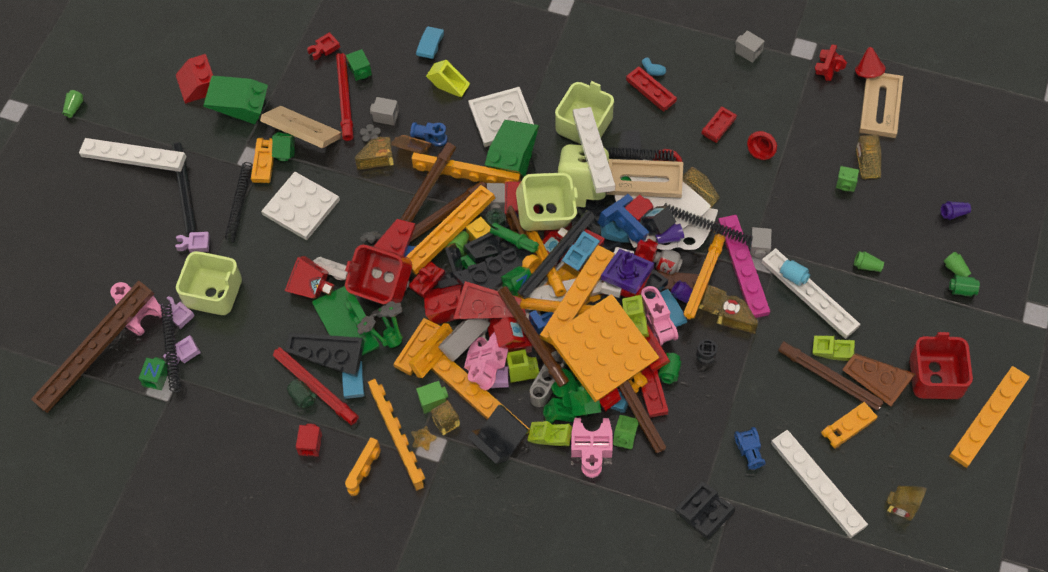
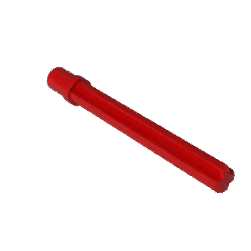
(346, 123)
(316, 386)

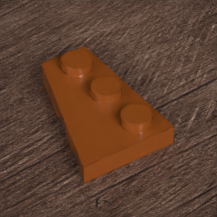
(878, 377)

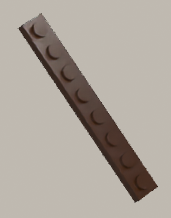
(92, 346)

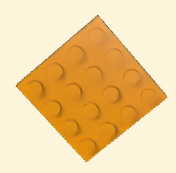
(603, 347)

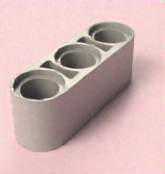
(462, 337)
(543, 386)

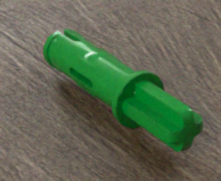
(521, 241)

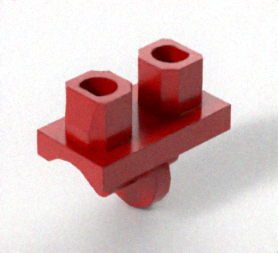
(833, 62)
(646, 249)
(426, 279)

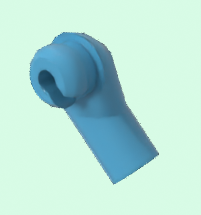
(653, 69)

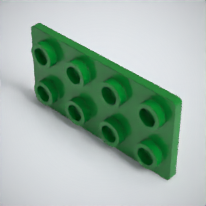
(341, 316)

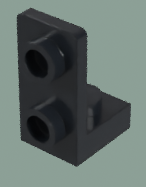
(454, 257)

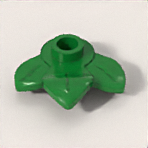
(564, 391)

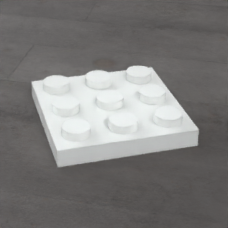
(493, 109)
(300, 205)

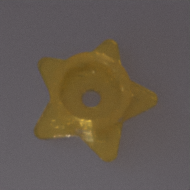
(423, 443)

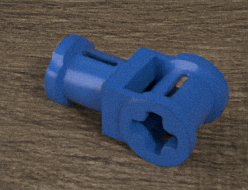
(430, 133)
(749, 445)

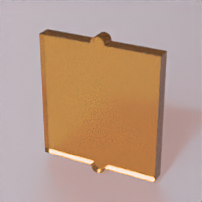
(411, 144)

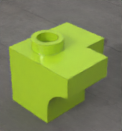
(521, 366)

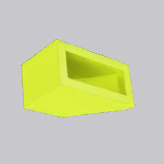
(447, 78)

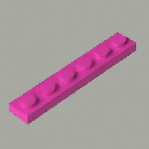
(745, 269)

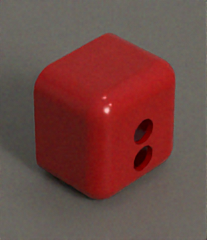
(363, 284)
(955, 367)

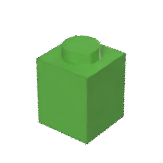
(431, 396)

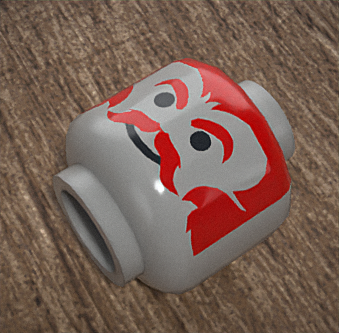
(668, 261)

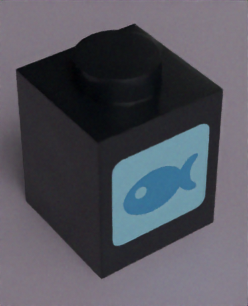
(658, 220)

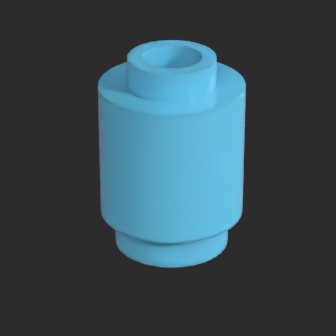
(795, 272)

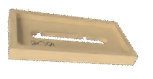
(893, 87)
(301, 126)
(644, 168)

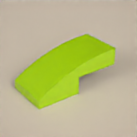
(635, 310)
(833, 349)
(550, 434)

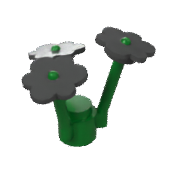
(392, 336)

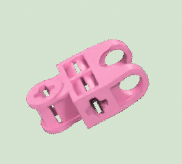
(152, 307)
(658, 316)
(484, 361)
(591, 446)

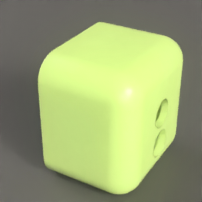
(583, 96)
(574, 164)
(544, 190)
(206, 272)

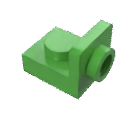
(847, 179)
(625, 432)

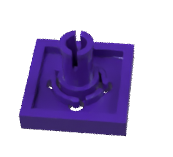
(629, 266)

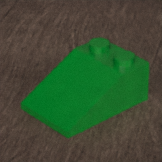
(236, 97)
(512, 147)

